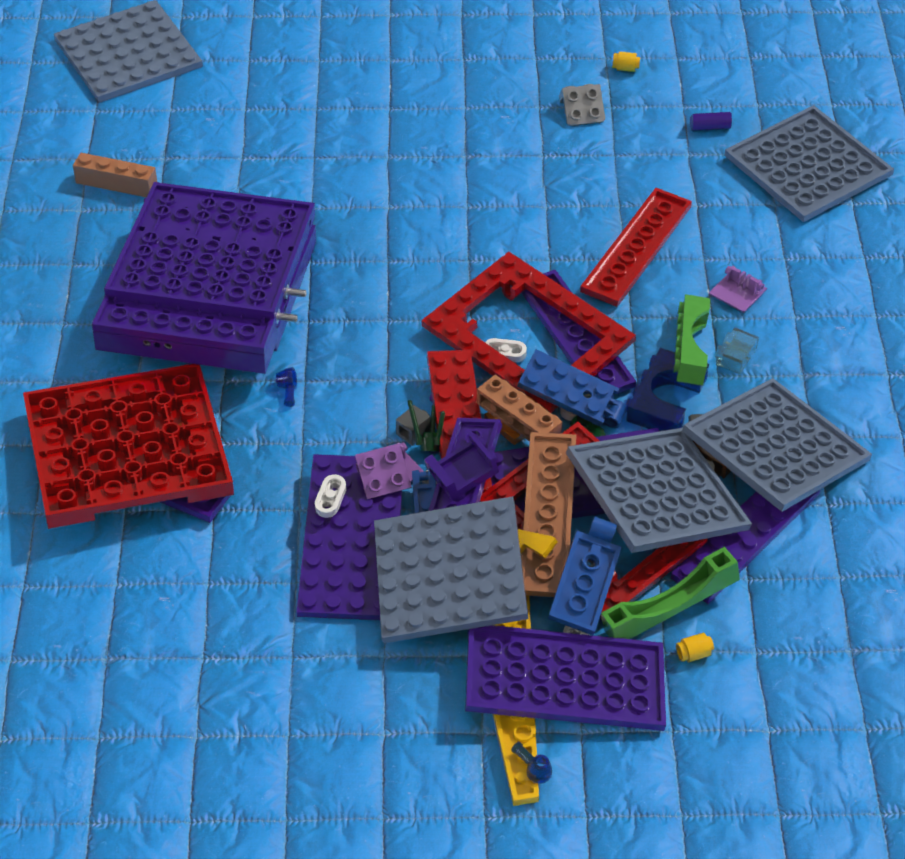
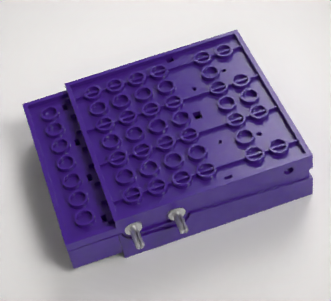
(207, 278)

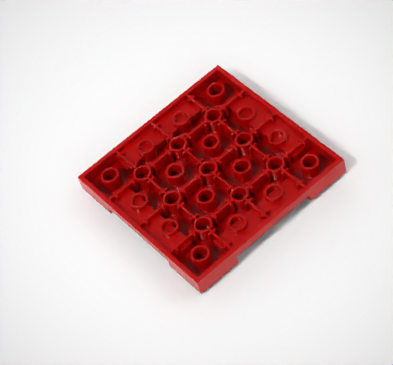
(123, 445)

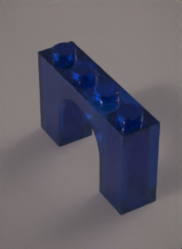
(646, 408)

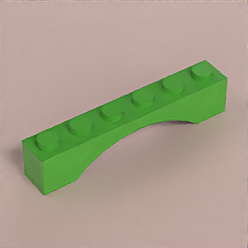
(689, 358)
(708, 578)

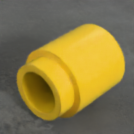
(626, 61)
(694, 647)

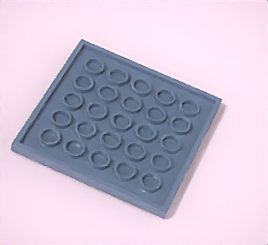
(127, 50)
(808, 163)
(777, 444)
(657, 489)
(449, 570)

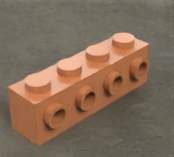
(114, 174)
(516, 408)

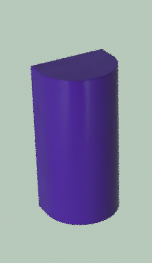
(711, 121)

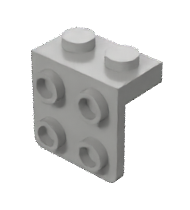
(583, 104)

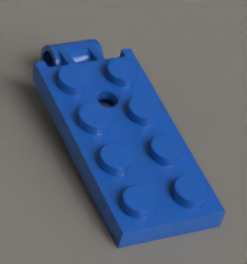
(565, 387)
(585, 588)

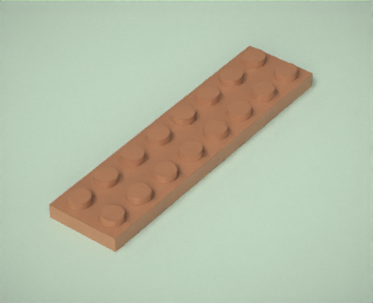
(548, 509)

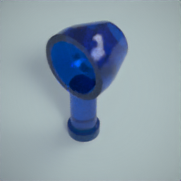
(287, 379)
(535, 773)

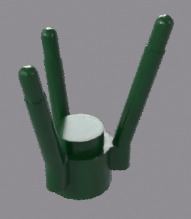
(430, 439)

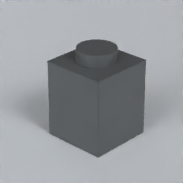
(405, 428)

